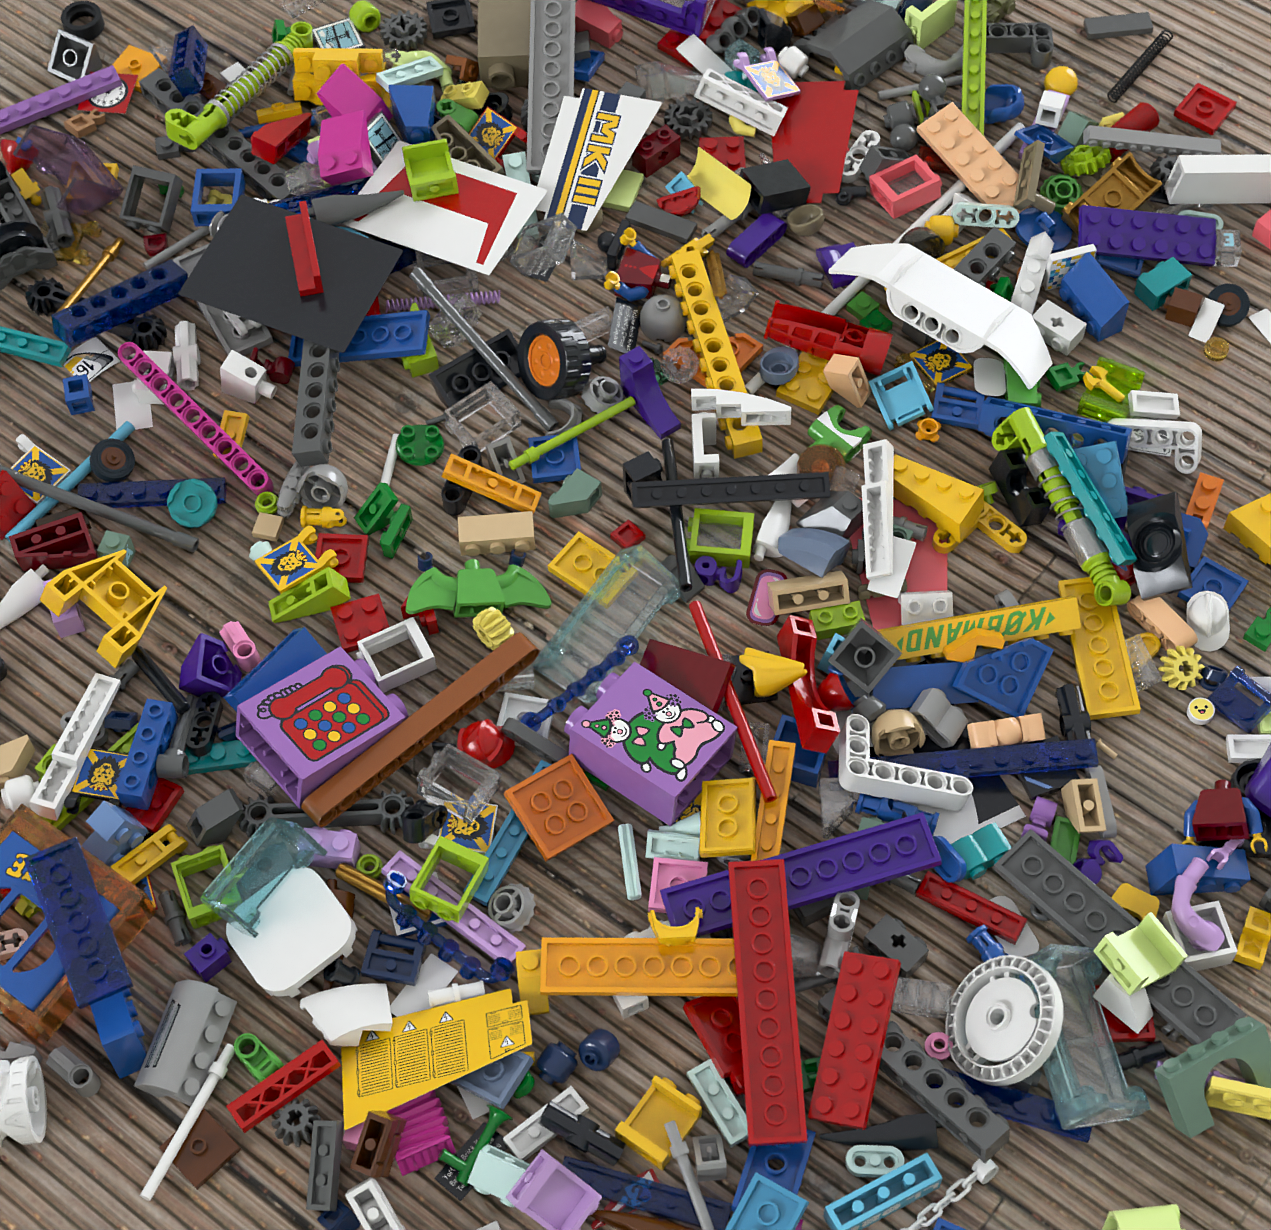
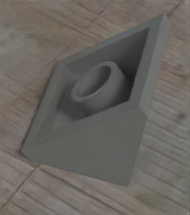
(73, 57)

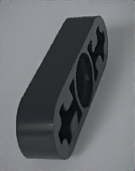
(209, 732)

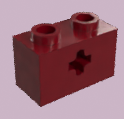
(656, 151)

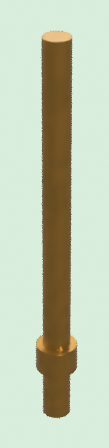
(108, 255)

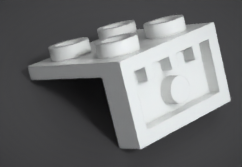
(925, 606)

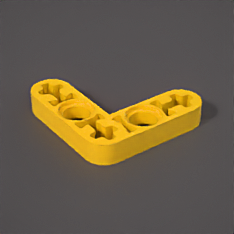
(987, 516)

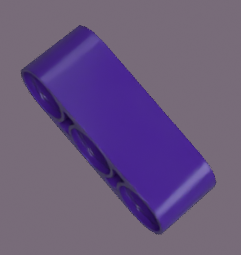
(756, 239)

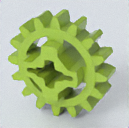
(1085, 160)

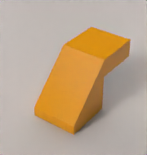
(965, 646)

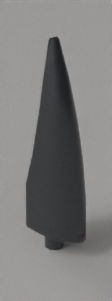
(905, 1133)

